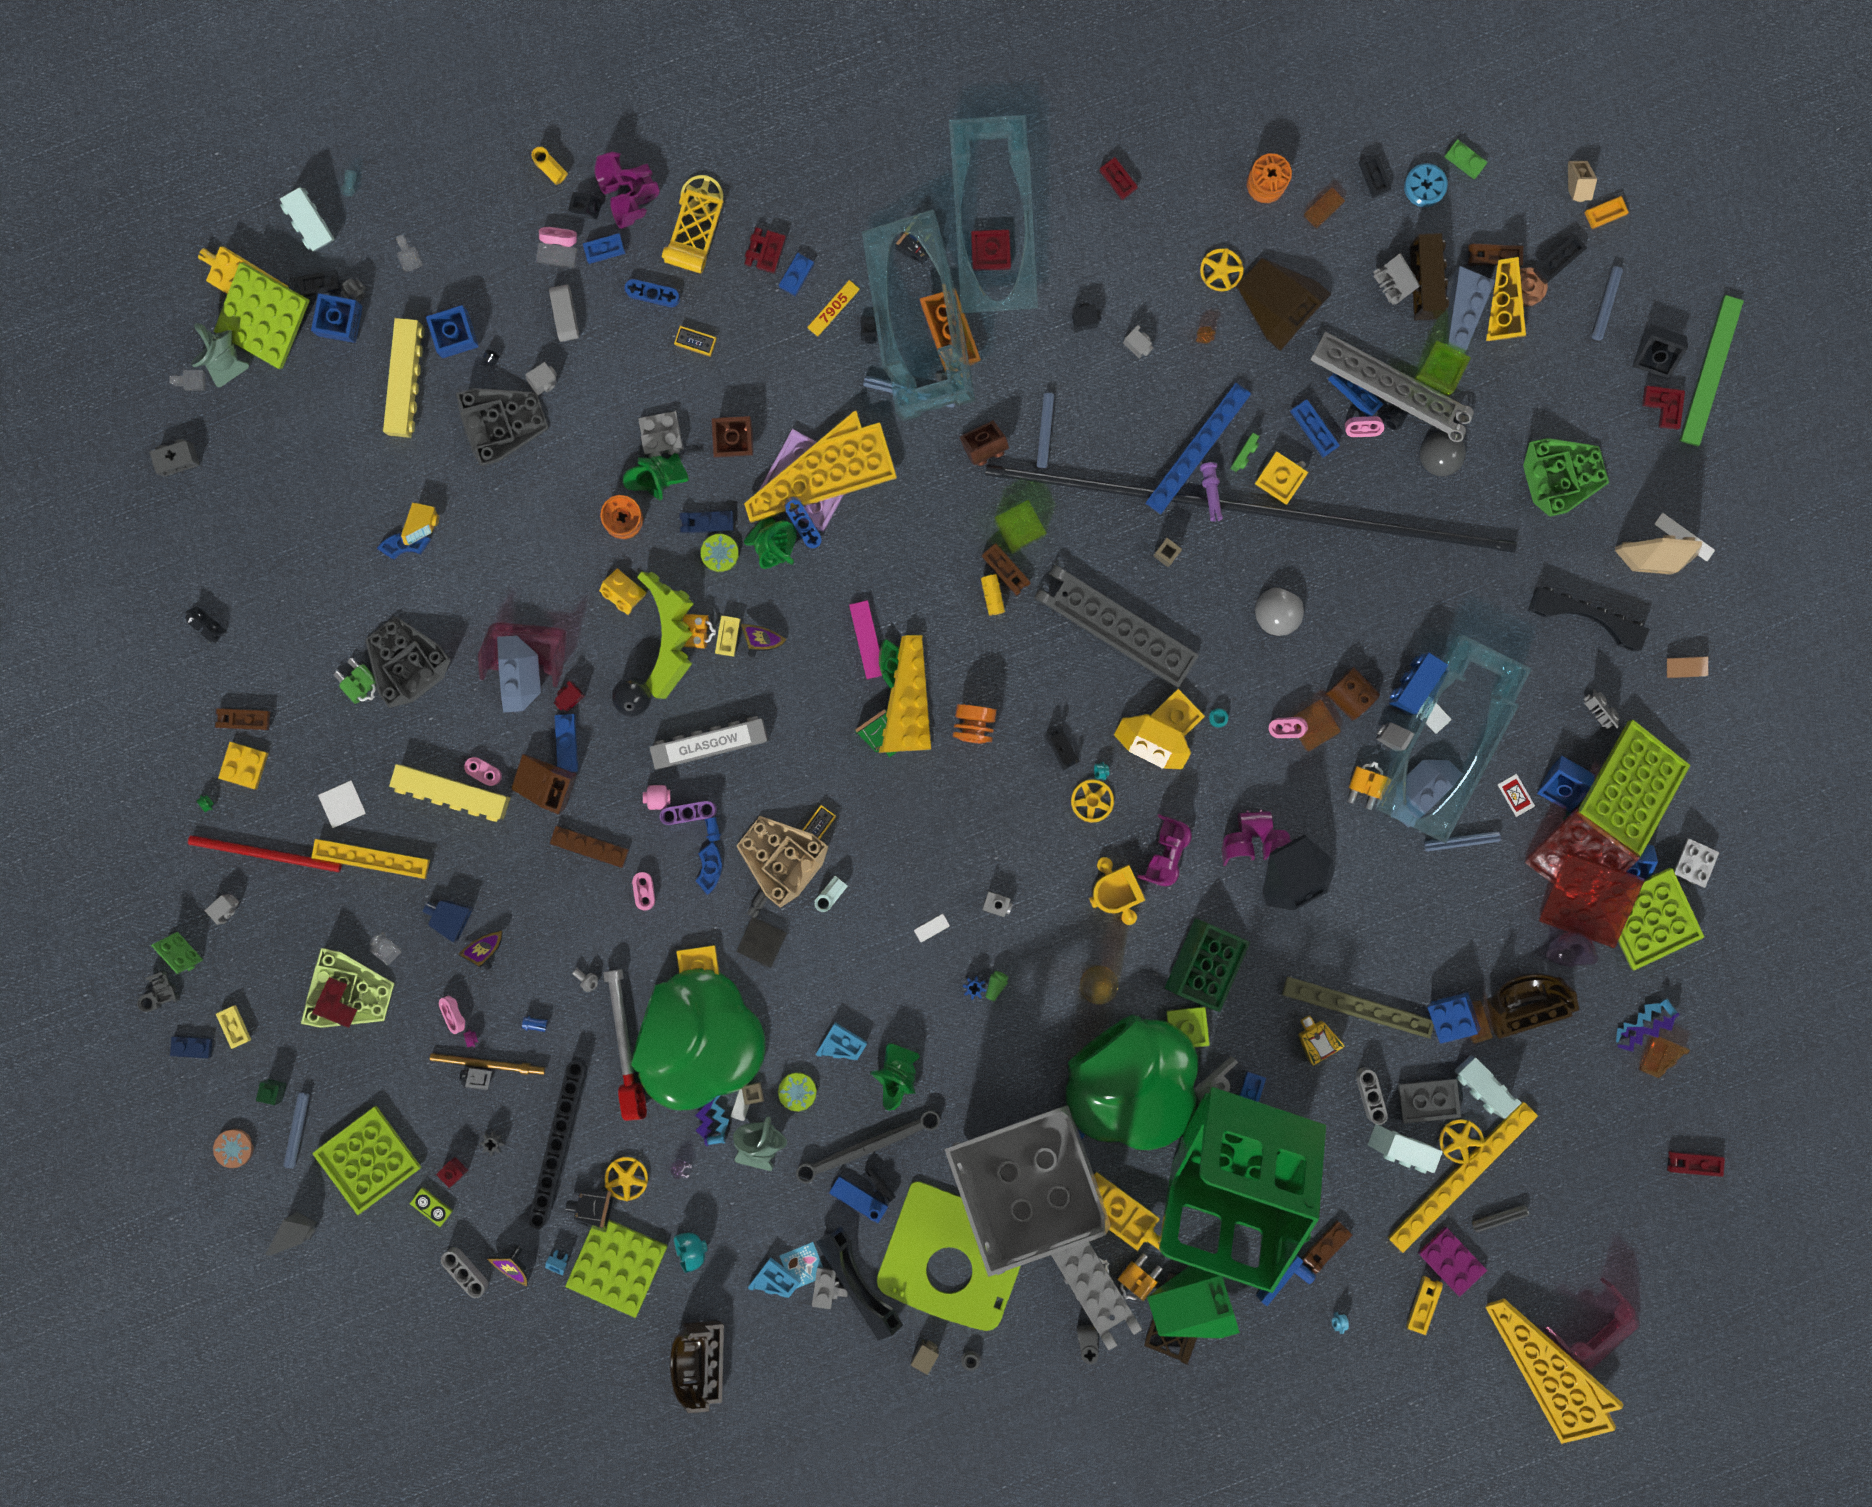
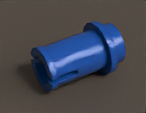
(712, 829)
(534, 1024)

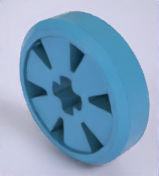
(1419, 194)

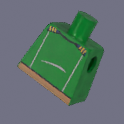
(872, 732)

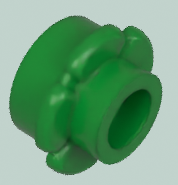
(205, 803)

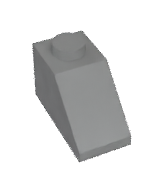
(1394, 736)

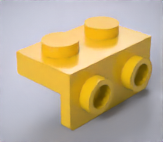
(622, 591)

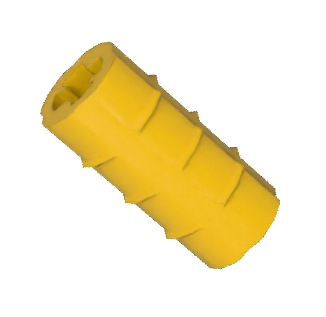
(992, 595)

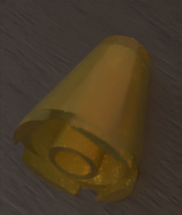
(1099, 985)

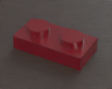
(1118, 178)

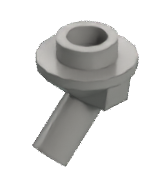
(588, 982)

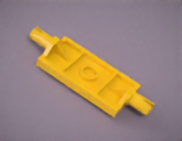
(224, 267)
(1127, 1216)

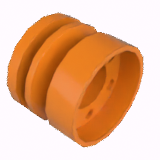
(1263, 187)
(611, 514)
(974, 723)

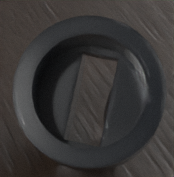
(490, 357)

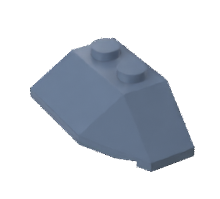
(517, 673)
(1428, 784)

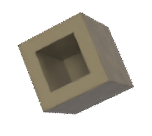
(1167, 552)
(925, 1356)

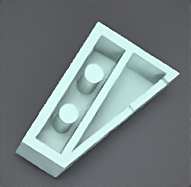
(306, 219)
(1486, 1087)
(1405, 1149)

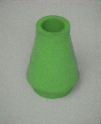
(996, 985)

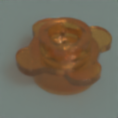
(1205, 334)

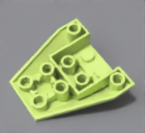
(364, 990)

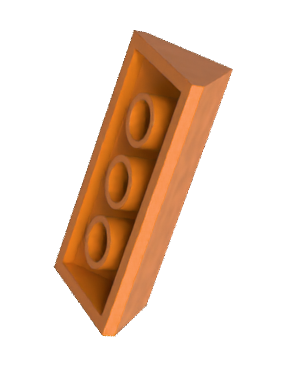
(936, 317)

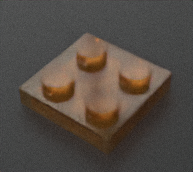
(1320, 725)

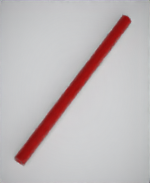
(264, 853)

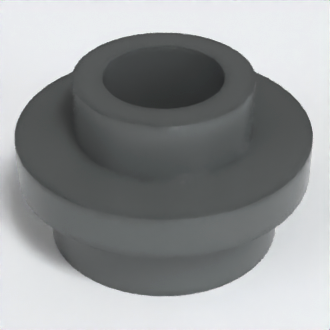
(970, 1366)

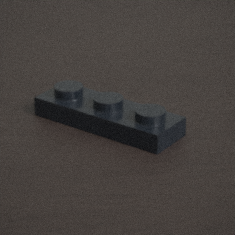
(1559, 259)

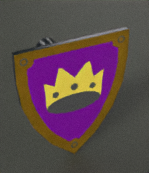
(761, 639)
(482, 950)
(511, 1266)

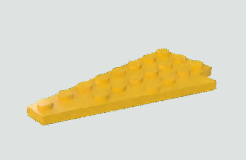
(834, 466)
(1565, 1391)

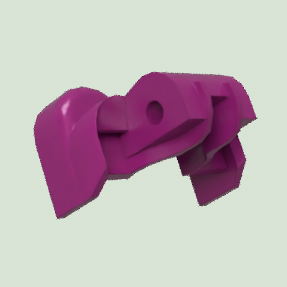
(643, 189)
(1253, 826)
(1175, 837)

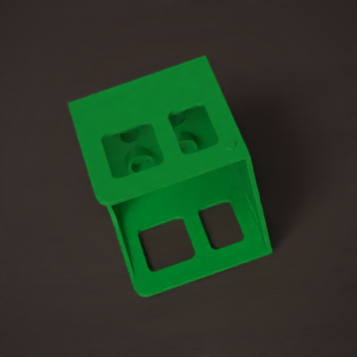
(1251, 1171)

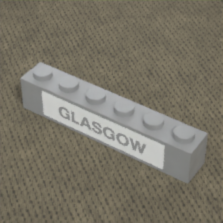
(708, 744)

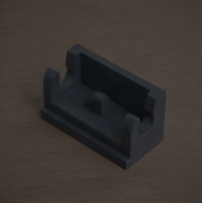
(1062, 749)

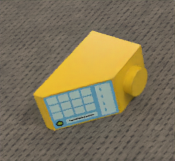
(419, 523)

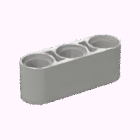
(564, 313)
(1375, 1104)
(463, 1262)

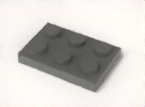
(1429, 1100)

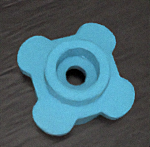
(1340, 1322)

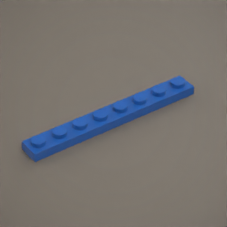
(1198, 448)

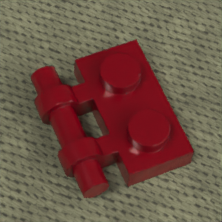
(770, 252)

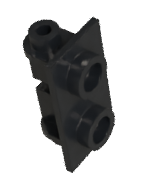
(211, 629)

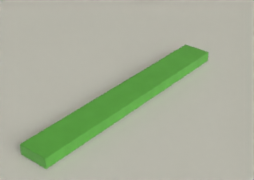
(1711, 370)

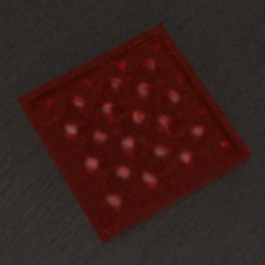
(1582, 838)
(1591, 899)

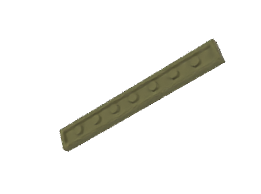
(1358, 1007)

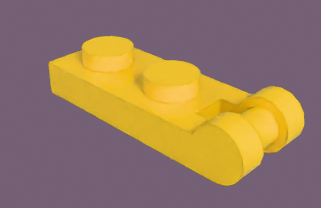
(1424, 1305)

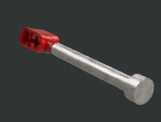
(630, 1093)

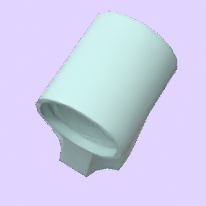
(831, 893)

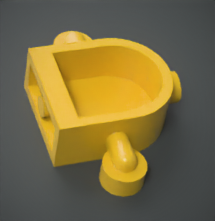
(1116, 891)

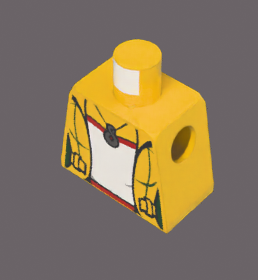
(1318, 1040)

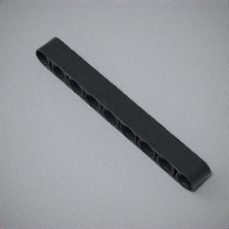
(558, 1154)

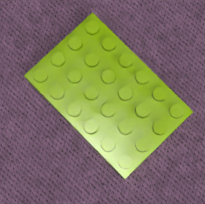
(1634, 787)

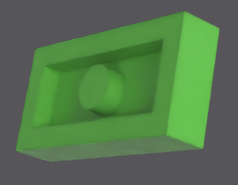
(1465, 159)
(1250, 446)

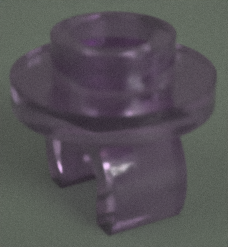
(678, 1167)

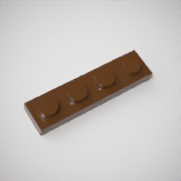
(589, 846)

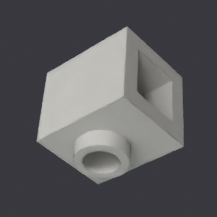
(542, 378)

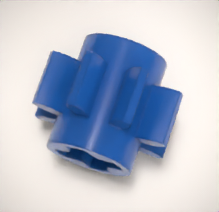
(977, 992)

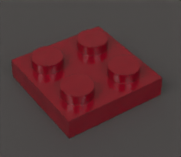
(990, 250)

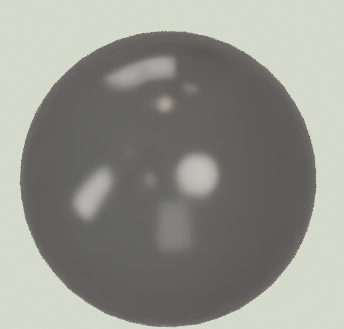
(1442, 455)

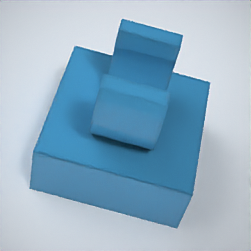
(555, 1264)

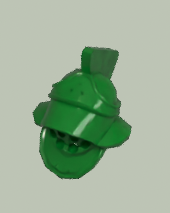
(655, 475)
(772, 542)
(896, 1075)

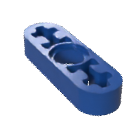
(666, 291)
(791, 513)

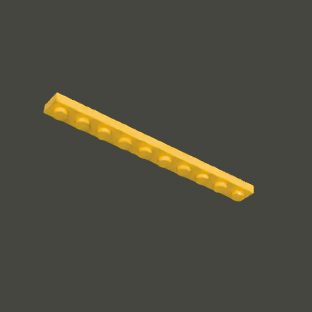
(1462, 1177)

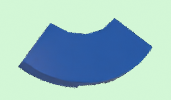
(394, 546)
(711, 868)

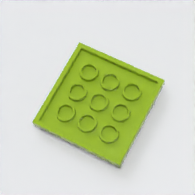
(261, 315)
(1659, 921)
(366, 1160)
(617, 1267)

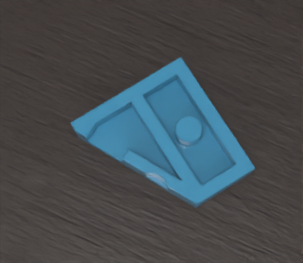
(842, 1044)
(775, 1280)

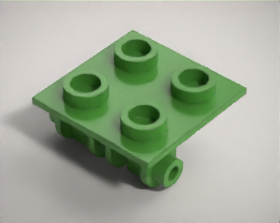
(177, 953)

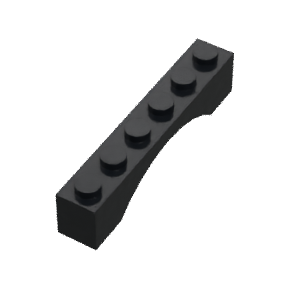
(1624, 633)
(878, 1315)

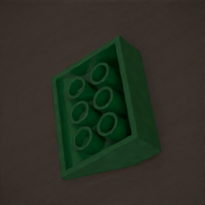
(1207, 965)

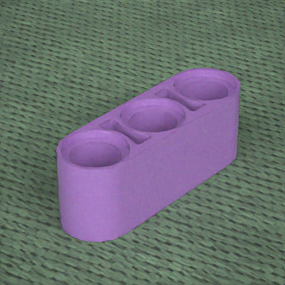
(679, 812)

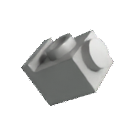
(1138, 342)
(991, 899)
(222, 908)

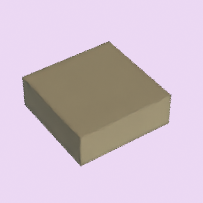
(753, 1093)

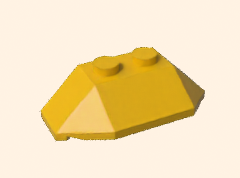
(1153, 741)

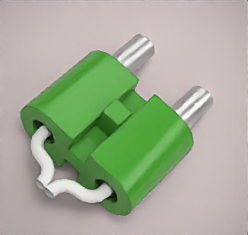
(358, 683)

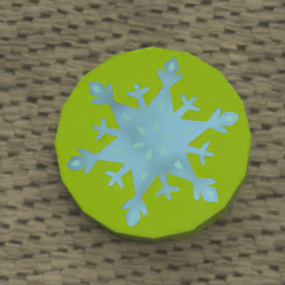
(719, 552)
(797, 1091)

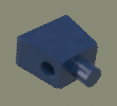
(448, 918)

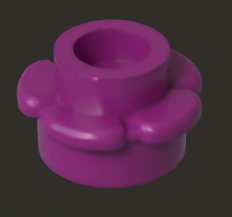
(470, 1038)

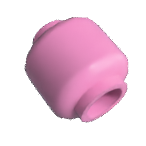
(657, 797)

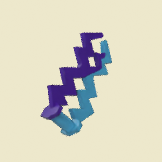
(1640, 1030)
(703, 1131)

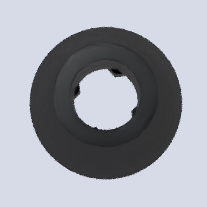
(1396, 418)

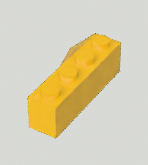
(1507, 303)

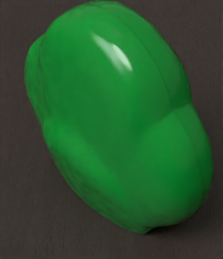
(697, 1041)
(1134, 1084)

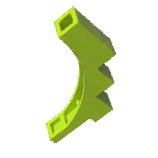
(675, 633)

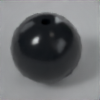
(631, 696)

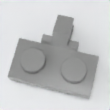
(826, 1288)

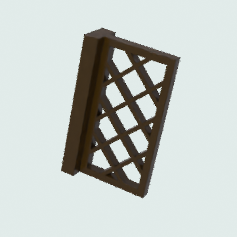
(1186, 1346)

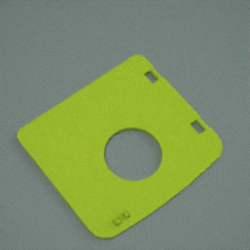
(926, 1224)

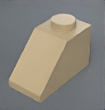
(1581, 180)

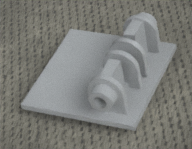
(1396, 279)
(1610, 716)
(1696, 863)

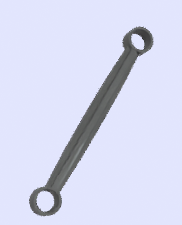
(867, 1146)

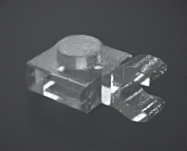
(408, 256)
(191, 380)

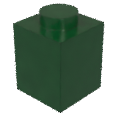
(271, 1092)

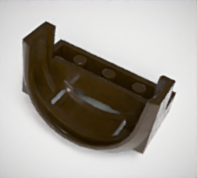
(1555, 1006)
(685, 1365)

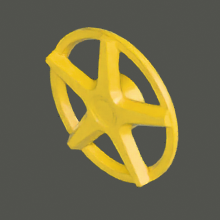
(1221, 269)
(1092, 800)
(1461, 1141)
(626, 1179)

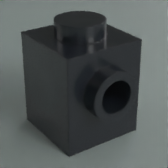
(1085, 317)

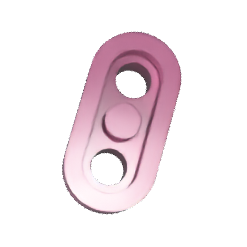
(558, 236)
(1363, 426)
(1289, 727)
(482, 771)
(642, 891)
(451, 1014)

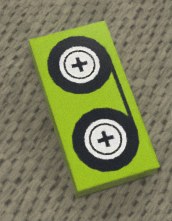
(431, 1207)

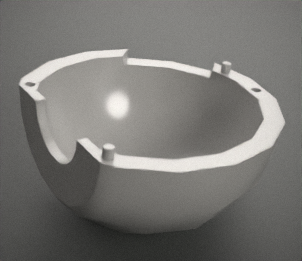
(1279, 611)

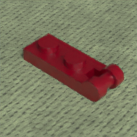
(1696, 1164)

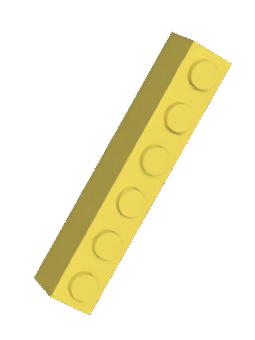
(403, 378)
(448, 791)

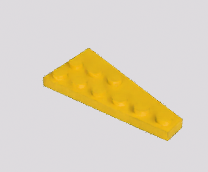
(908, 708)

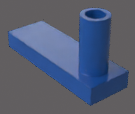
(858, 1199)
(1295, 1267)

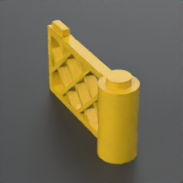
(681, 253)

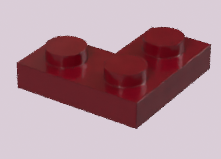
(1670, 403)
(329, 1004)

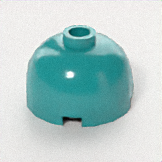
(690, 1250)

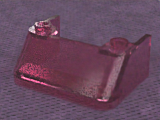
(545, 641)
(1608, 1338)

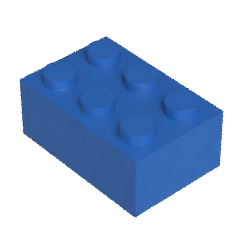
(1417, 683)

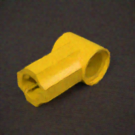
(549, 165)

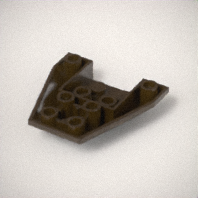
(1280, 300)

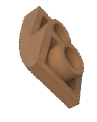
(1687, 667)

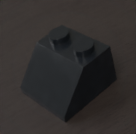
(1660, 351)

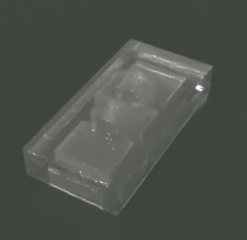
(556, 255)

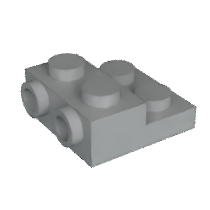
(661, 434)

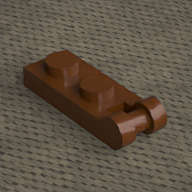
(1493, 253)
(1005, 569)
(243, 719)
(1326, 1246)

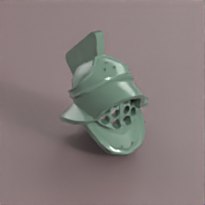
(219, 356)
(758, 1144)

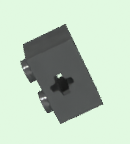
(183, 460)

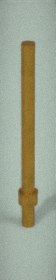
(524, 1068)

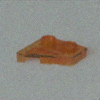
(1660, 1056)

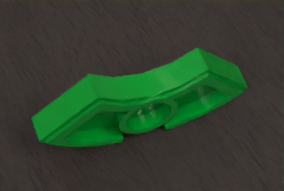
(888, 661)

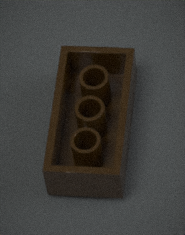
(1428, 269)

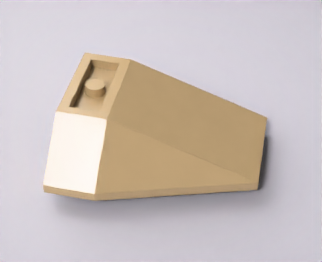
(1659, 555)
(781, 858)

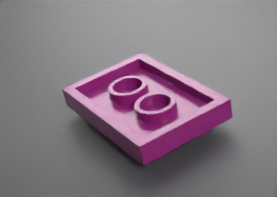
(1452, 1261)

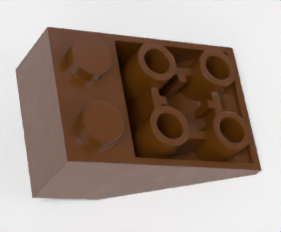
(543, 783)

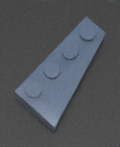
(1467, 303)

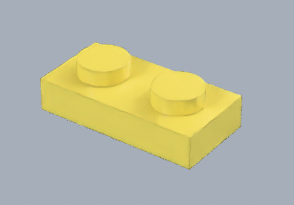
(727, 636)
(233, 1027)

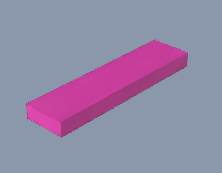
(866, 638)

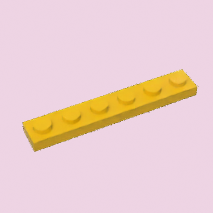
(370, 858)

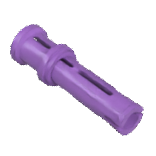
(1210, 483)

